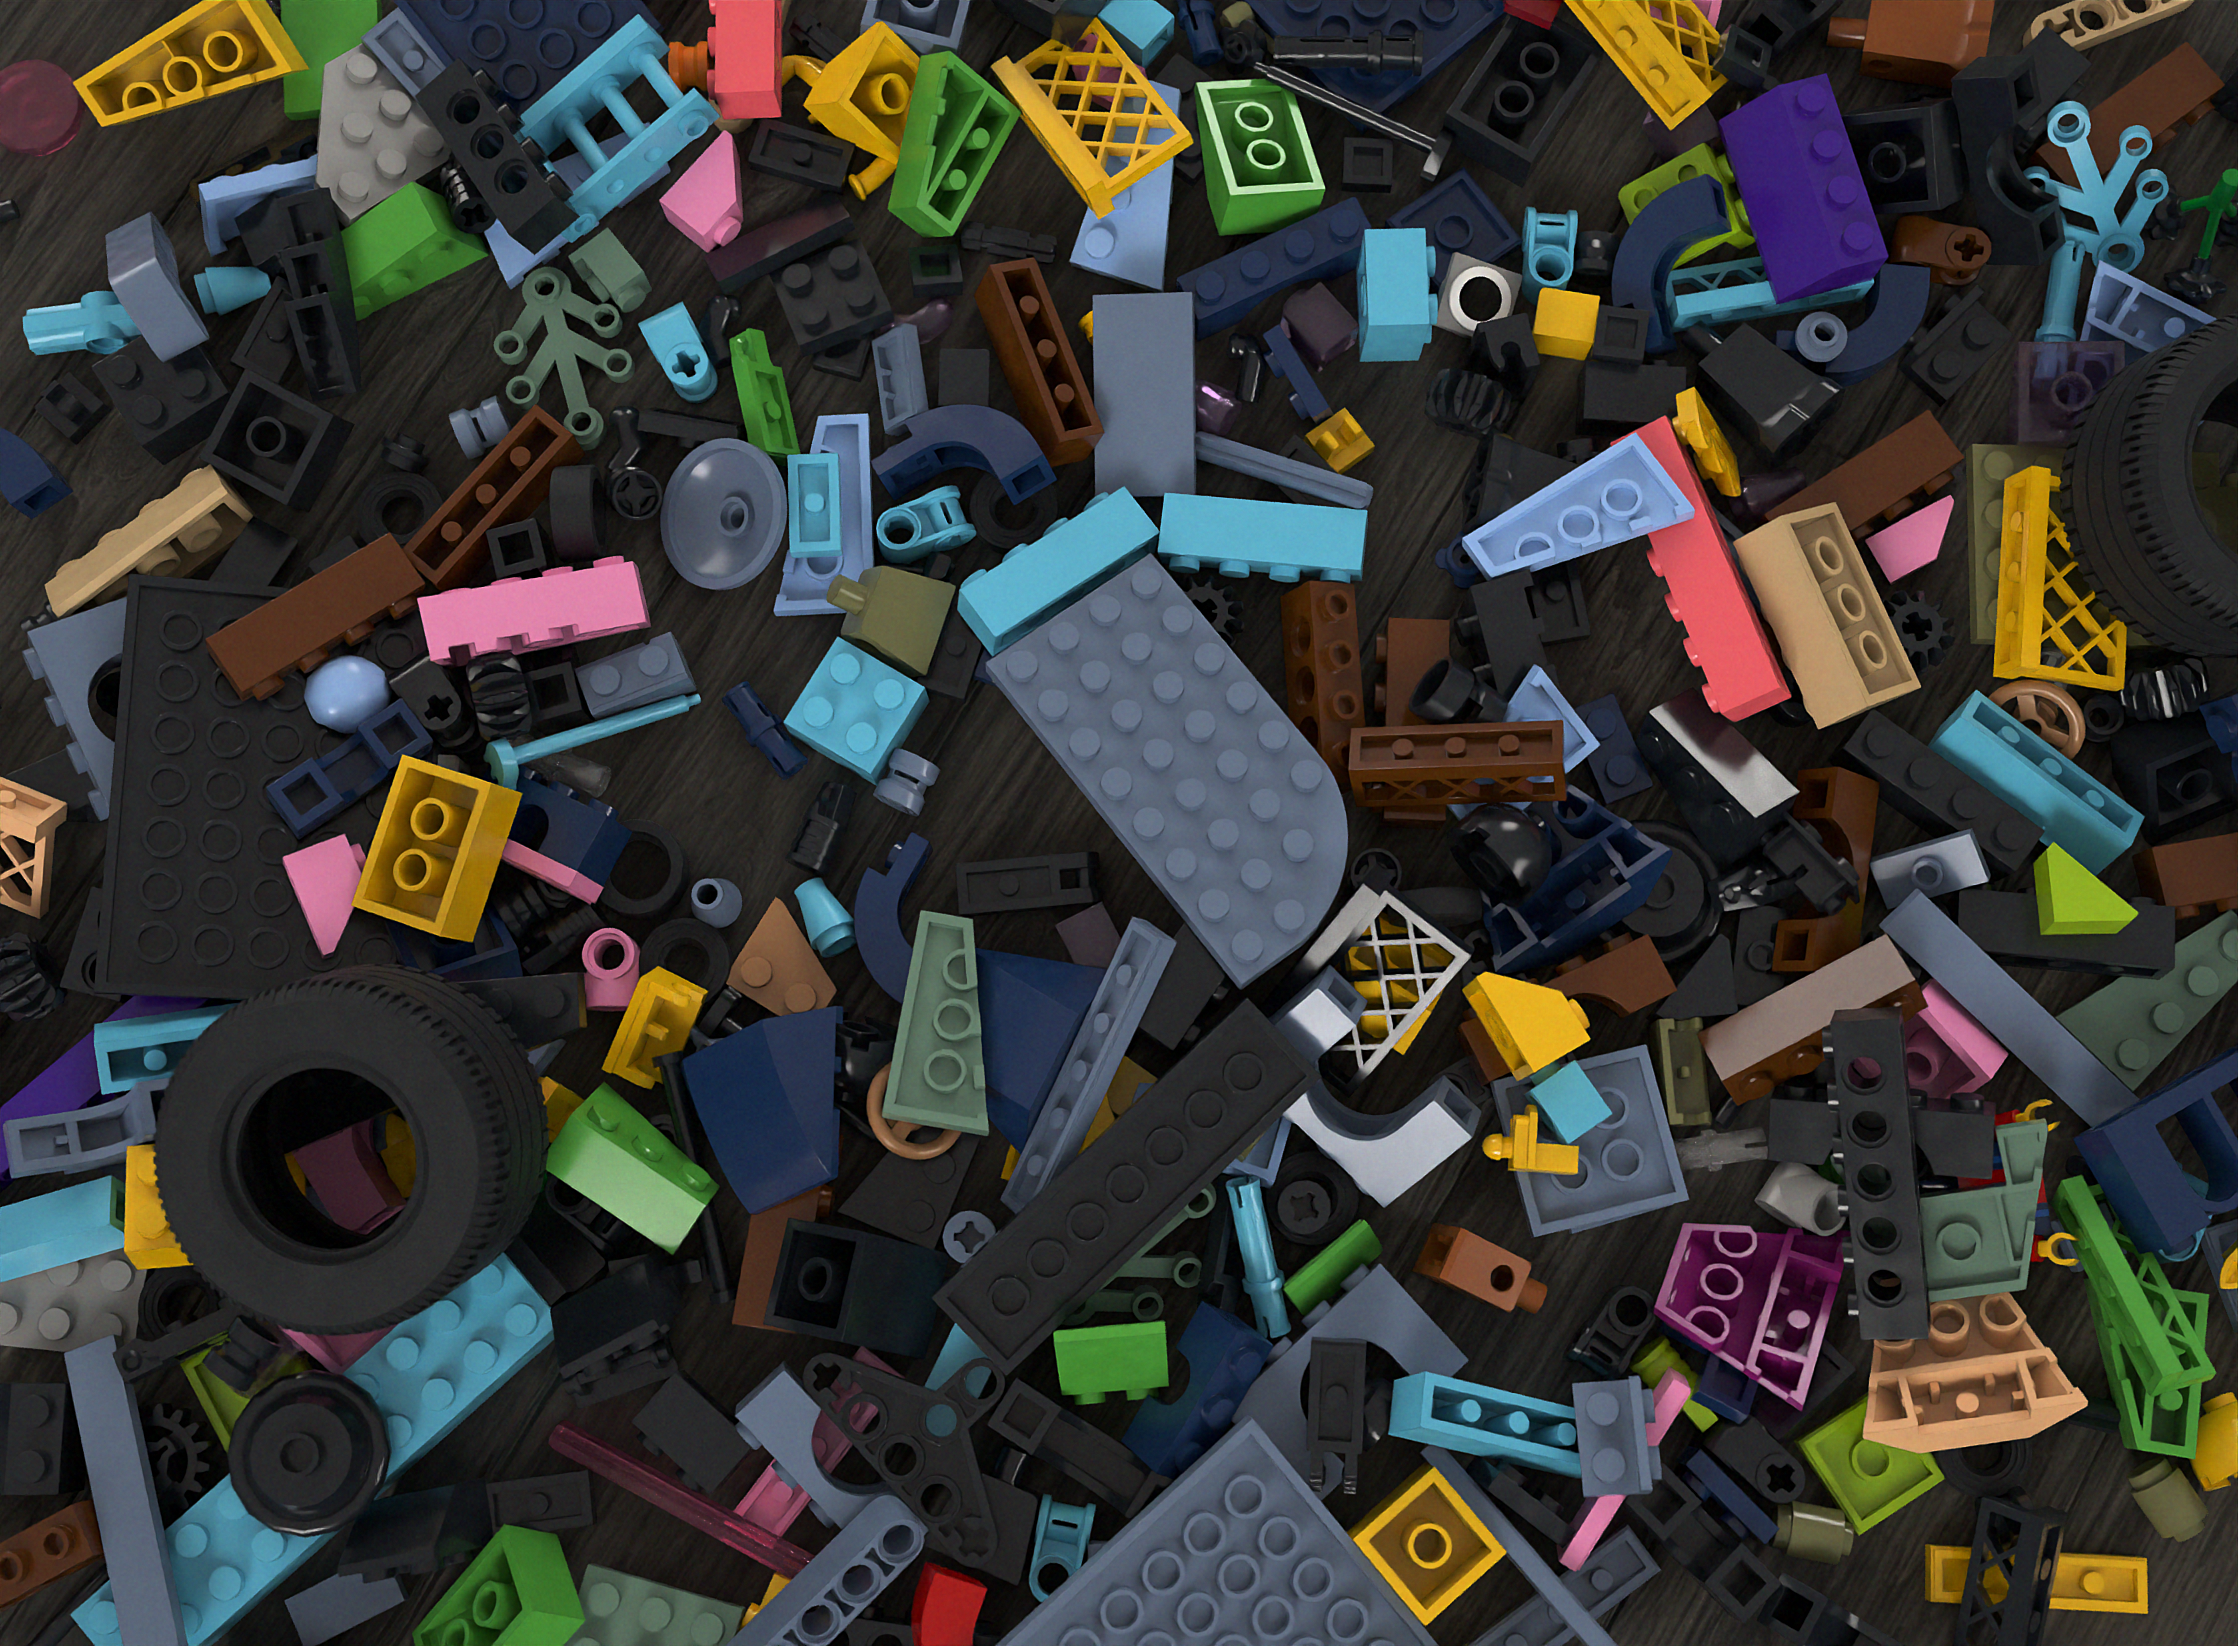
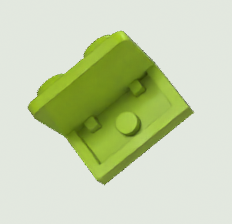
(1691, 164)

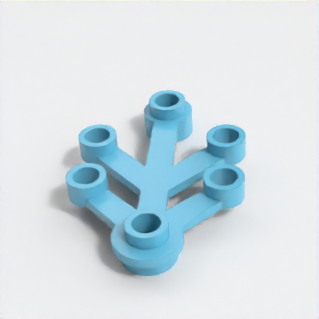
(2100, 197)

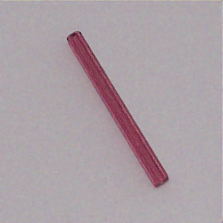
(679, 1500)

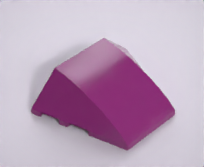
(1754, 1299)

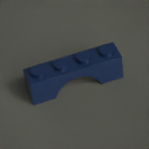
(1312, 248)

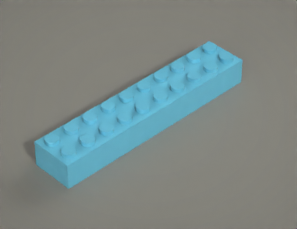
(424, 1381)

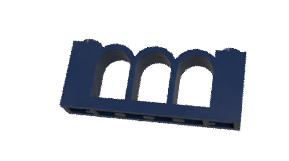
(2142, 1175)

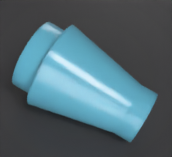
(230, 287)
(826, 920)

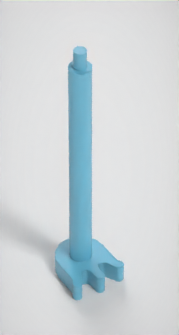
(505, 759)

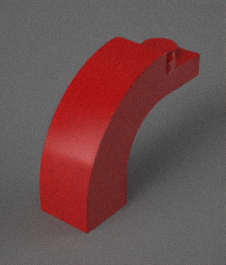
(945, 1607)

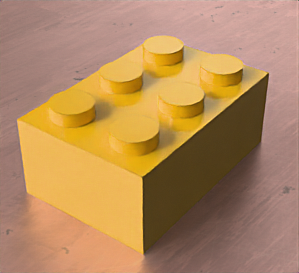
(436, 849)

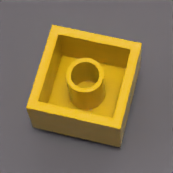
(1426, 1543)

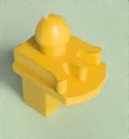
(1525, 1153)

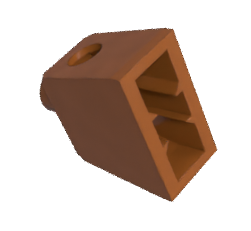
(1466, 1263)

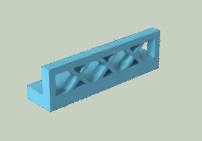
(1741, 302)

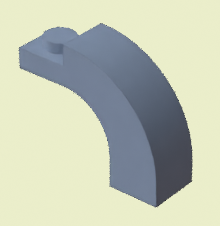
(86, 1136)

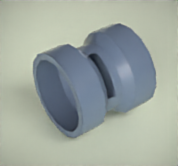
(492, 421)
(906, 782)

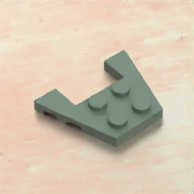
(1984, 1233)

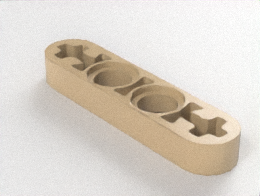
(2114, 14)

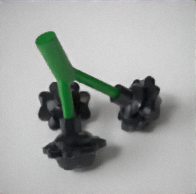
(2196, 282)

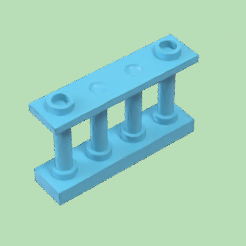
(599, 84)

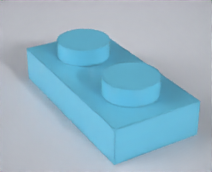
(815, 505)

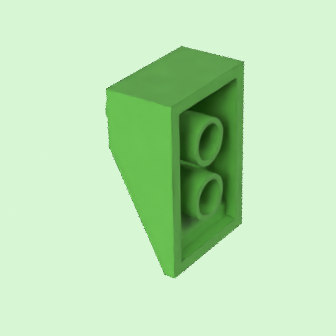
(1256, 156)
(1112, 1359)
(508, 1596)

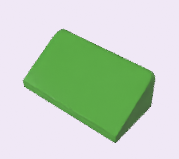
(1327, 1269)

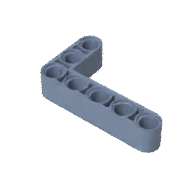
(827, 1585)

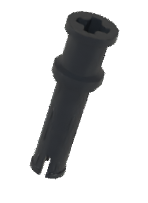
(1372, 52)

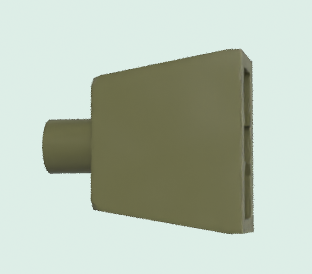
(893, 615)

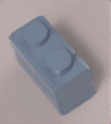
(635, 677)

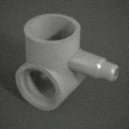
(1802, 1199)

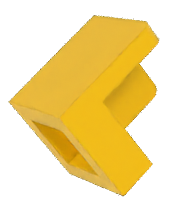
(1565, 323)

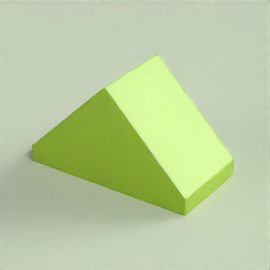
(2074, 899)

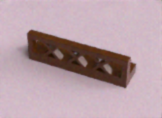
(1457, 757)

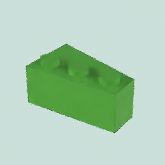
(947, 144)
(404, 248)
(630, 1169)
(2159, 1422)

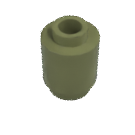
(2167, 1499)
(1811, 1532)

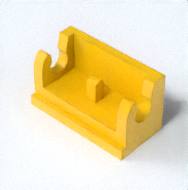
(654, 1025)

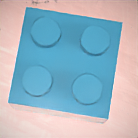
(1394, 294)
(856, 710)

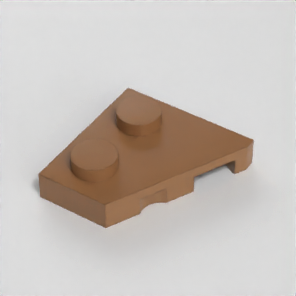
(781, 967)

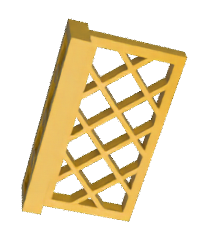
(1651, 51)
(1064, 143)
(2023, 588)

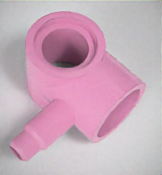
(610, 988)

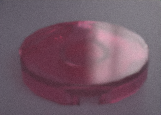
(38, 108)

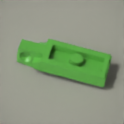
(763, 397)

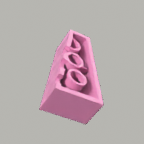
(534, 612)

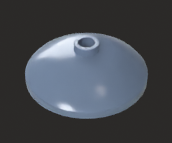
(706, 511)

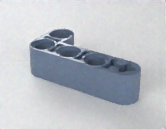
(148, 287)

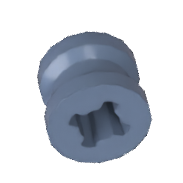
(979, 1231)

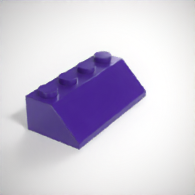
(1803, 190)

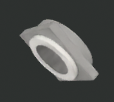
(1459, 272)

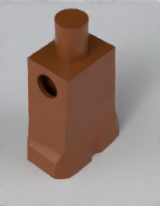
(1916, 38)

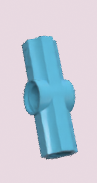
(94, 325)

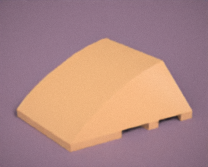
(1969, 1383)

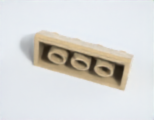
(165, 540)
(1825, 614)

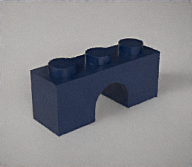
(359, 765)
(577, 834)
(1223, 1365)

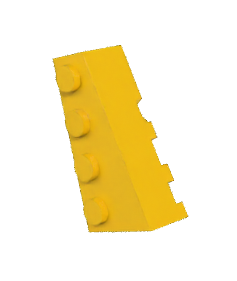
(190, 60)

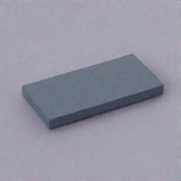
(1145, 393)

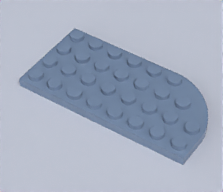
(1186, 764)

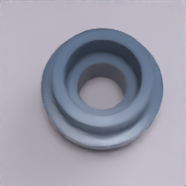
(1811, 346)

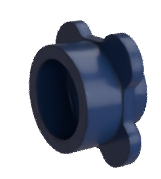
(1449, 559)

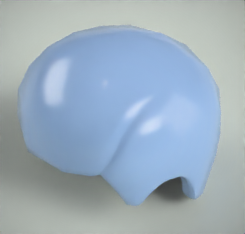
(346, 692)

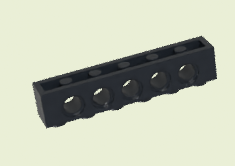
(1881, 1310)

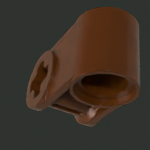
(1940, 247)

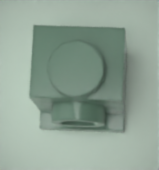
(611, 272)

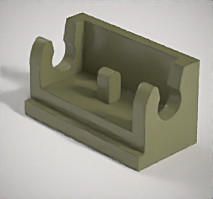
(1680, 1071)

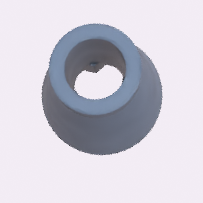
(725, 907)

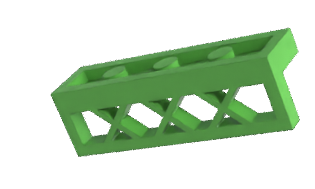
(2124, 1294)

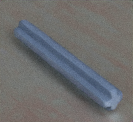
(1283, 471)

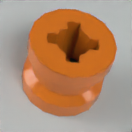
(690, 65)

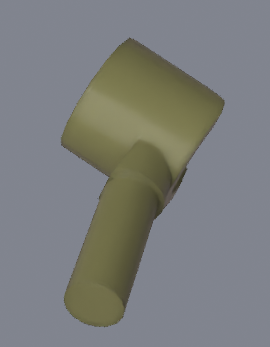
(1237, 13)

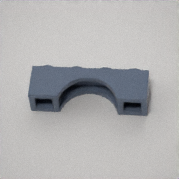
(783, 1420)

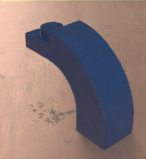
(1655, 242)
(1891, 317)
(965, 438)
(28, 477)
(880, 915)

